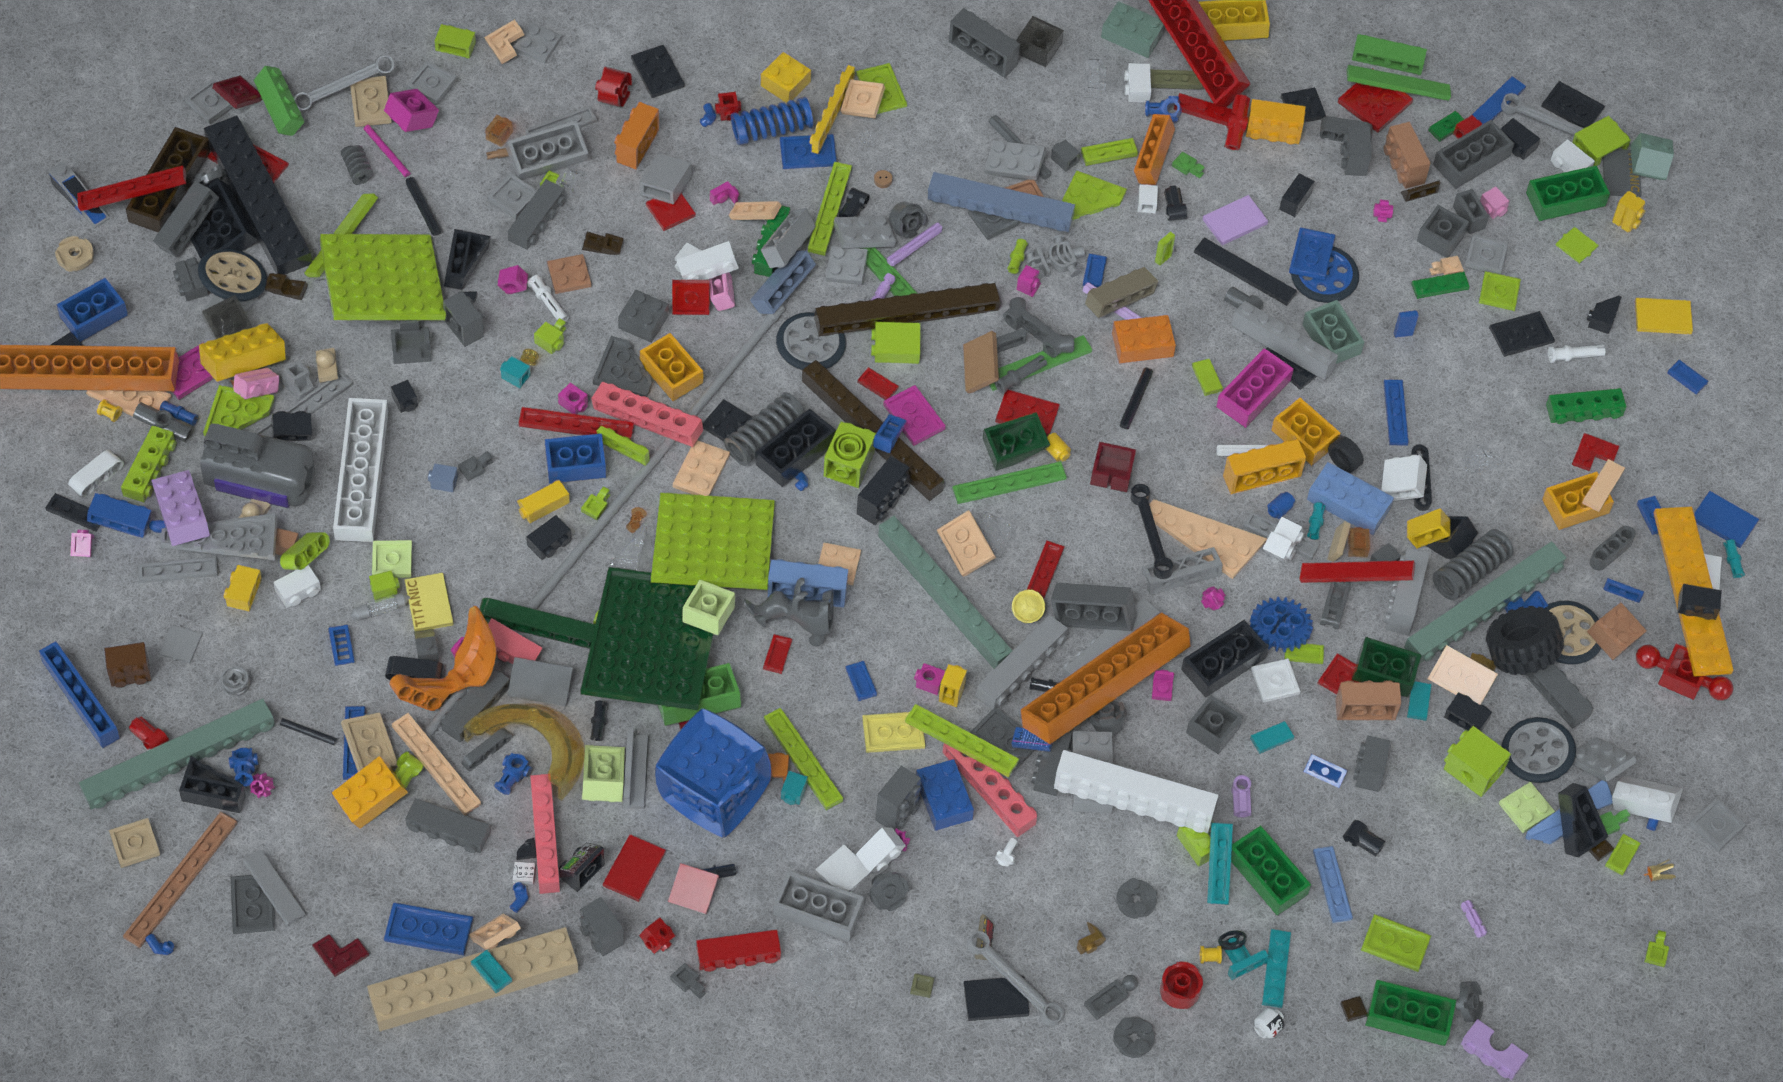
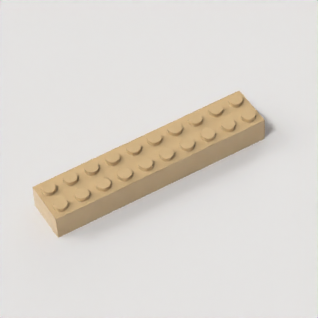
(459, 984)

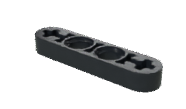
(1427, 492)

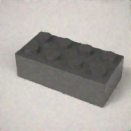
(984, 42)
(1473, 154)
(1094, 606)

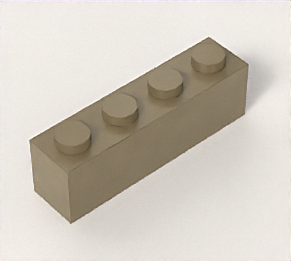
(1121, 292)

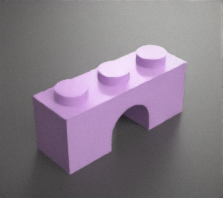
(1505, 1062)

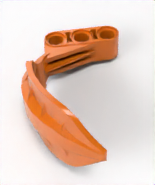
(471, 668)

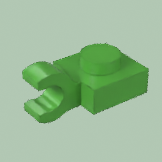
(1186, 164)
(1612, 822)

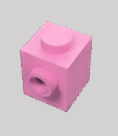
(1494, 202)

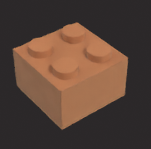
(1616, 631)

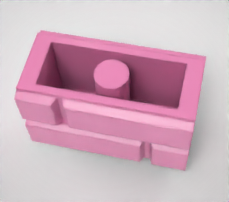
(722, 291)
(256, 383)

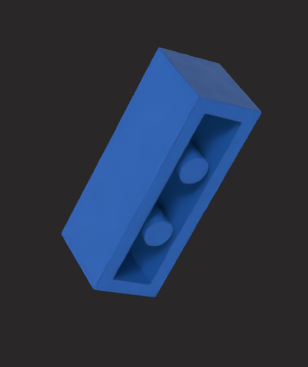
(119, 515)

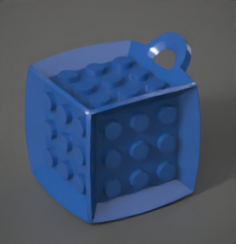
(713, 772)

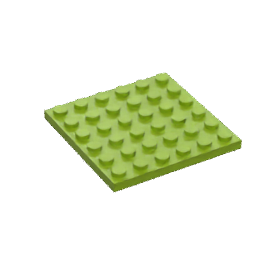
(382, 277)
(713, 541)

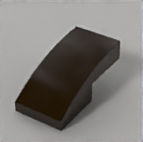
(606, 245)
(283, 286)

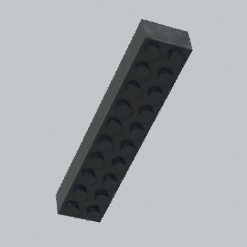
(258, 196)

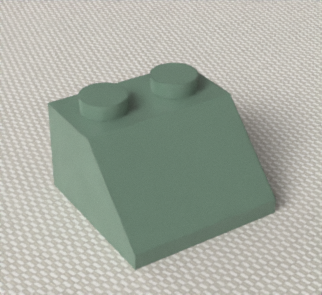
(1651, 156)

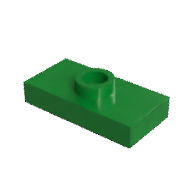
(1445, 126)

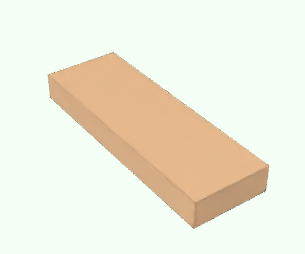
(755, 210)
(1603, 485)

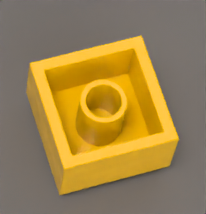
(785, 77)

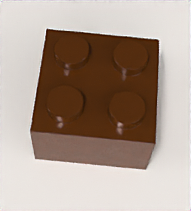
(127, 664)

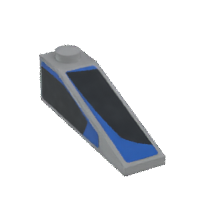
(69, 185)

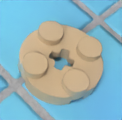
(77, 262)

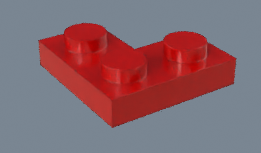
(1593, 447)

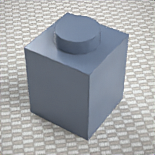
(443, 477)

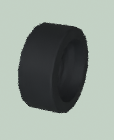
(1345, 454)

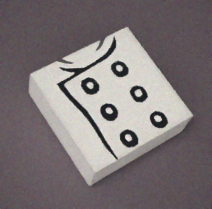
(523, 872)

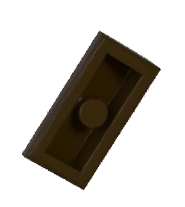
(1421, 191)

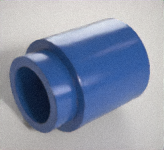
(1281, 505)

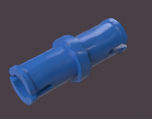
(179, 413)

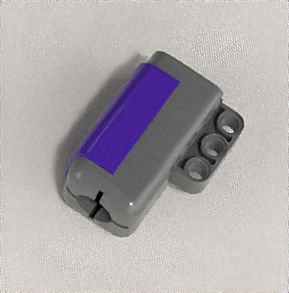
(256, 466)

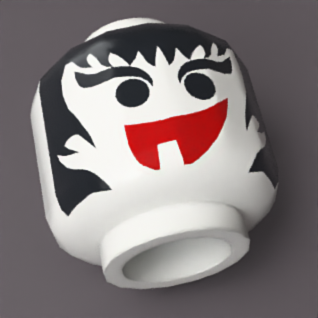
(1269, 1023)

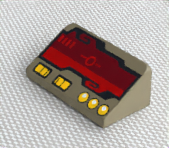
(987, 927)

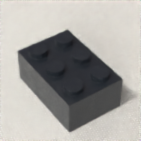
(883, 491)

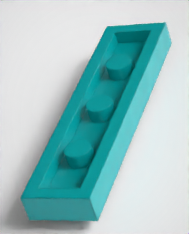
(1220, 863)
(1276, 968)

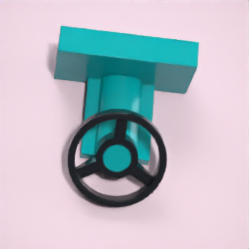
(1239, 955)

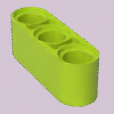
(304, 551)

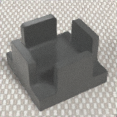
(410, 343)

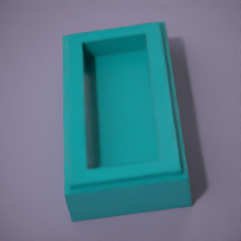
(1419, 701)
(1272, 737)
(491, 971)

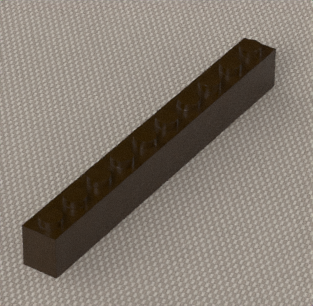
(907, 309)
(853, 411)

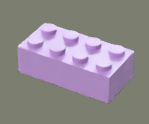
(180, 508)

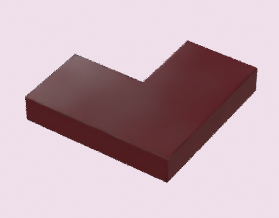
(339, 959)

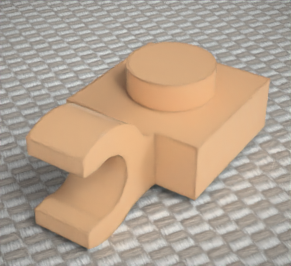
(1447, 266)

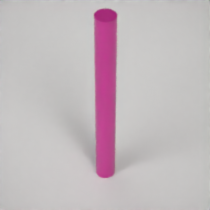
(386, 150)

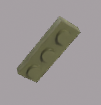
(1174, 79)

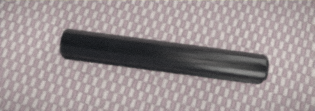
(423, 206)
(1136, 398)

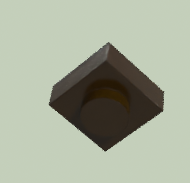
(1601, 850)
(1353, 1009)

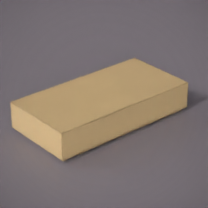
(1339, 541)

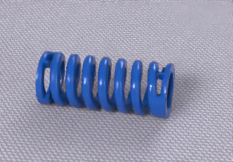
(800, 106)

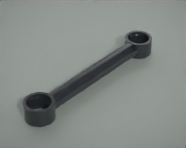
(1151, 531)

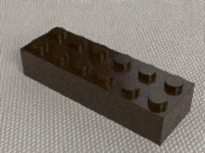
(180, 149)

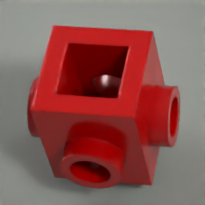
(727, 104)
(657, 936)

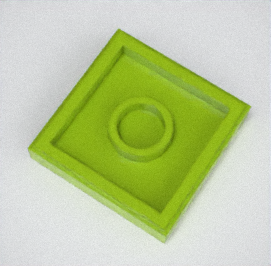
(1499, 291)

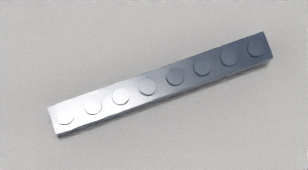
(1001, 202)

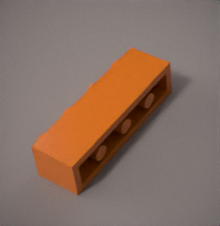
(1154, 149)

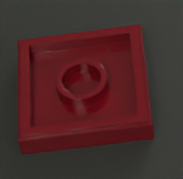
(237, 92)

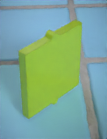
(1576, 245)

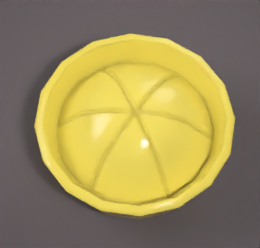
(1028, 606)

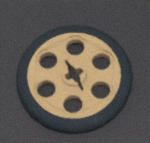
(232, 274)
(1580, 614)

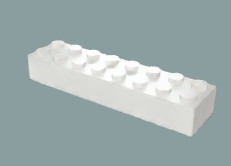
(360, 470)
(1135, 791)

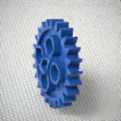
(1293, 624)

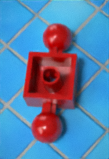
(1679, 674)

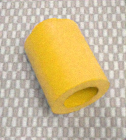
(1058, 448)

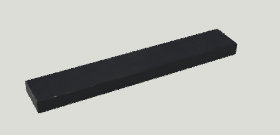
(1245, 271)

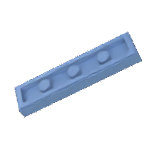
(1332, 884)

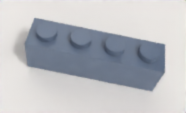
(782, 283)

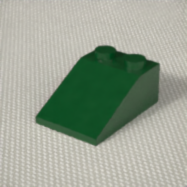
(1015, 440)

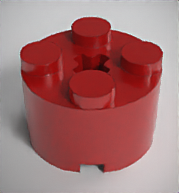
(613, 87)
(1181, 996)

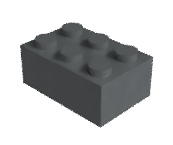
(898, 799)

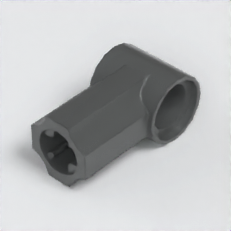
(1236, 298)

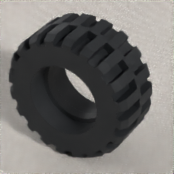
(1525, 640)

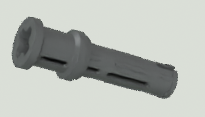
(1013, 377)

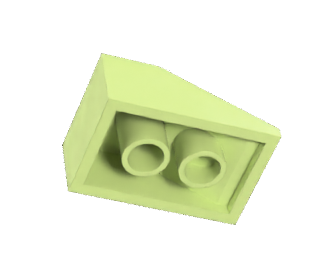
(603, 773)

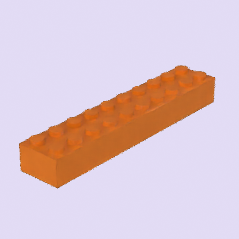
(88, 367)
(1105, 678)

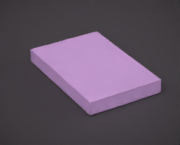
(1235, 220)

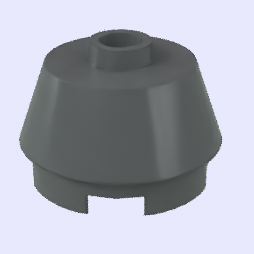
(907, 218)
(1109, 718)

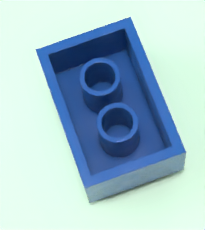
(92, 309)
(575, 458)
(945, 795)

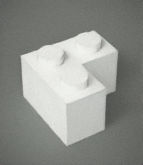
(1283, 540)

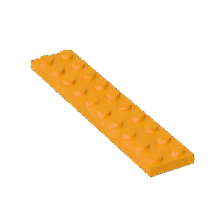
(1688, 566)

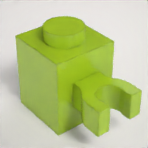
(550, 337)

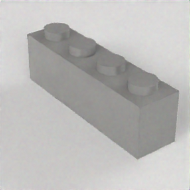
(788, 238)

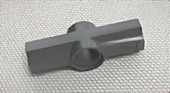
(152, 417)

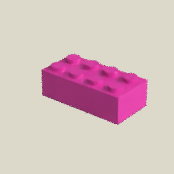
(1254, 387)

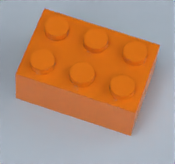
(637, 135)
(1143, 339)

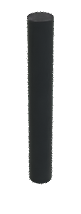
(308, 731)

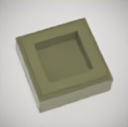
(922, 985)

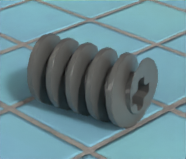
(357, 164)

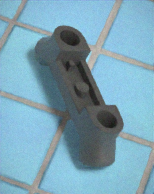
(1052, 342)

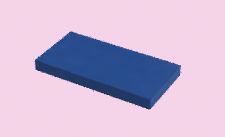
(428, 929)

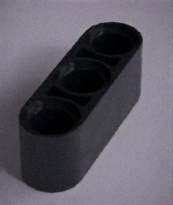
(413, 668)

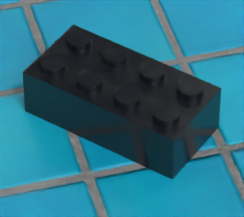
(795, 447)
(1224, 658)

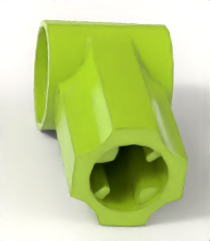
(407, 768)

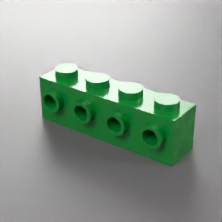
(758, 260)
(1586, 405)

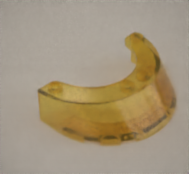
(557, 729)

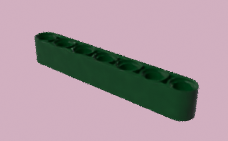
(538, 622)

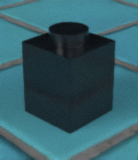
(404, 396)

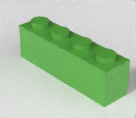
(1389, 54)
(279, 100)

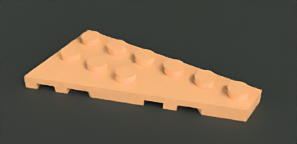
(1199, 533)

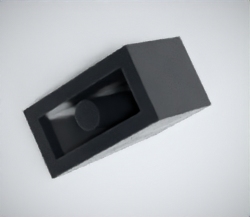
(1604, 314)

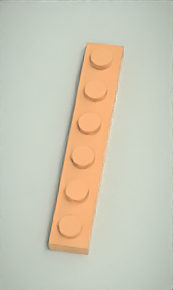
(436, 764)

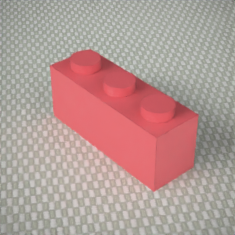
(511, 644)

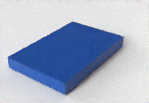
(797, 152)
(1312, 253)
(1725, 519)

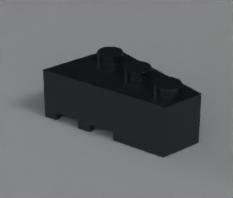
(464, 256)
(211, 789)
(1579, 820)

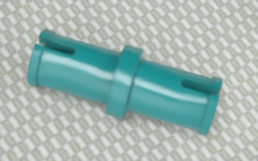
(1316, 521)
(1734, 558)

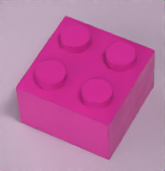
(411, 110)

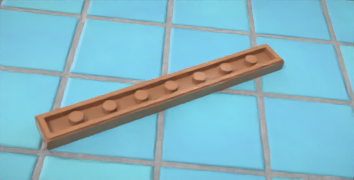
(180, 879)

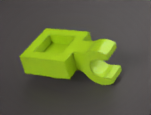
(597, 504)
(1657, 951)

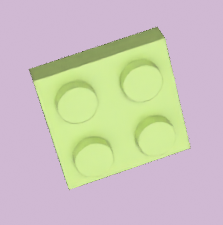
(392, 556)
(1526, 807)

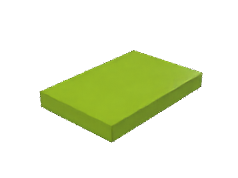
(892, 96)
(1396, 943)

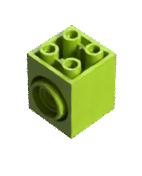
(849, 454)
(1476, 761)

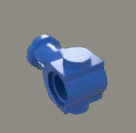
(1163, 107)
(243, 763)
(512, 774)

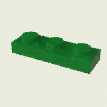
(1440, 285)

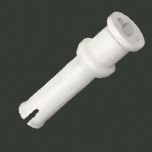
(544, 294)
(1568, 353)

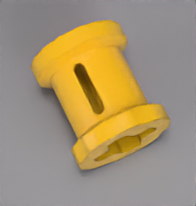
(109, 410)
(1210, 954)

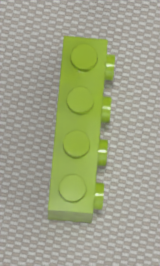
(148, 464)

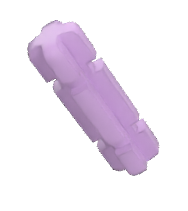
(884, 286)
(1473, 918)

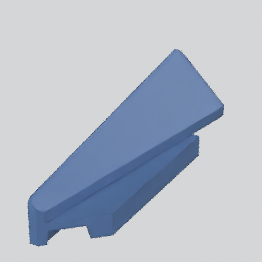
(1551, 828)

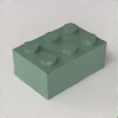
(1133, 29)
(1333, 330)

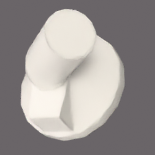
(1005, 857)

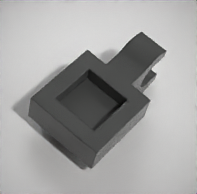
(474, 467)
(687, 978)

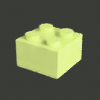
(708, 607)

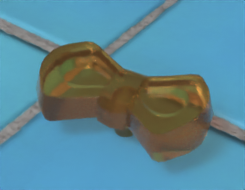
(637, 514)

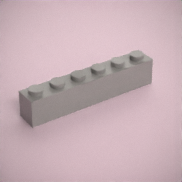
(1284, 340)
(1100, 644)
(1021, 662)

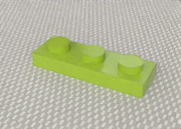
(1109, 151)
(624, 445)

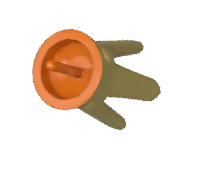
(1654, 871)

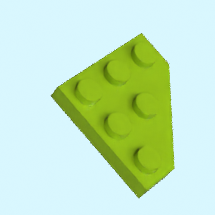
(1092, 194)
(235, 411)

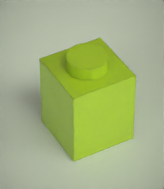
(383, 584)

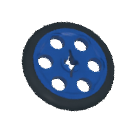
(1349, 279)

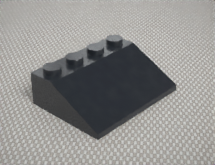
(224, 225)

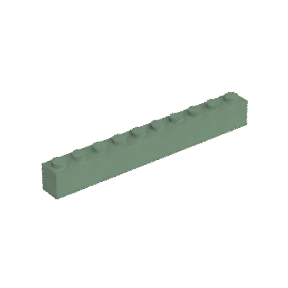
(943, 591)
(1486, 602)
(175, 754)

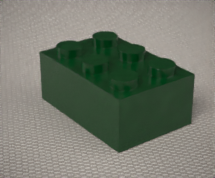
(1386, 662)

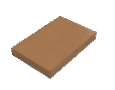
(980, 362)

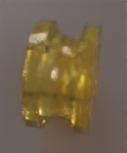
(529, 357)

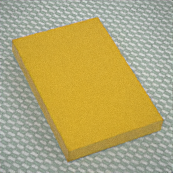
(1663, 316)

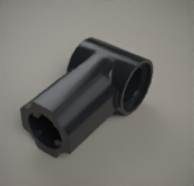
(854, 203)
(1175, 208)
(1360, 836)

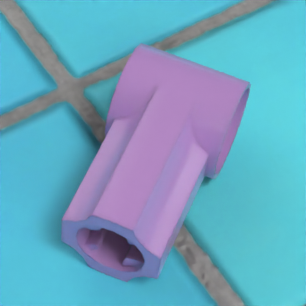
(1241, 797)

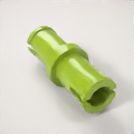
(1017, 256)

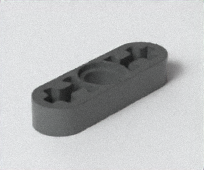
(486, 748)

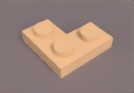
(500, 41)

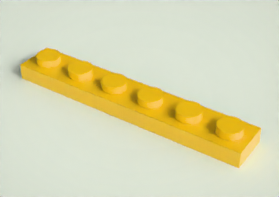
(830, 114)

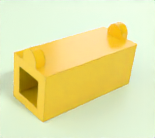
(543, 501)

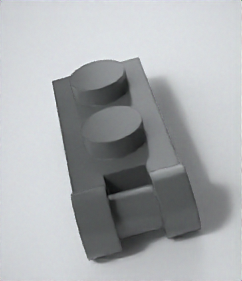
(1335, 603)

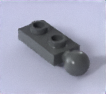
(1110, 996)

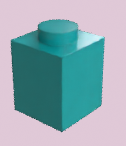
(515, 372)
(794, 788)

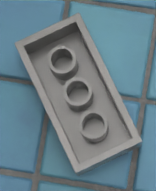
(547, 150)
(1406, 594)
(1096, 746)
(818, 906)

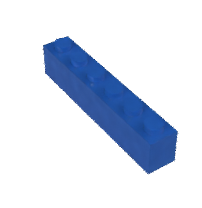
(79, 694)

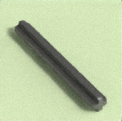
(1009, 136)

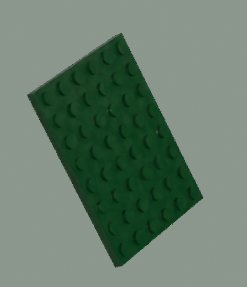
(643, 646)

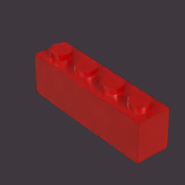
(738, 950)

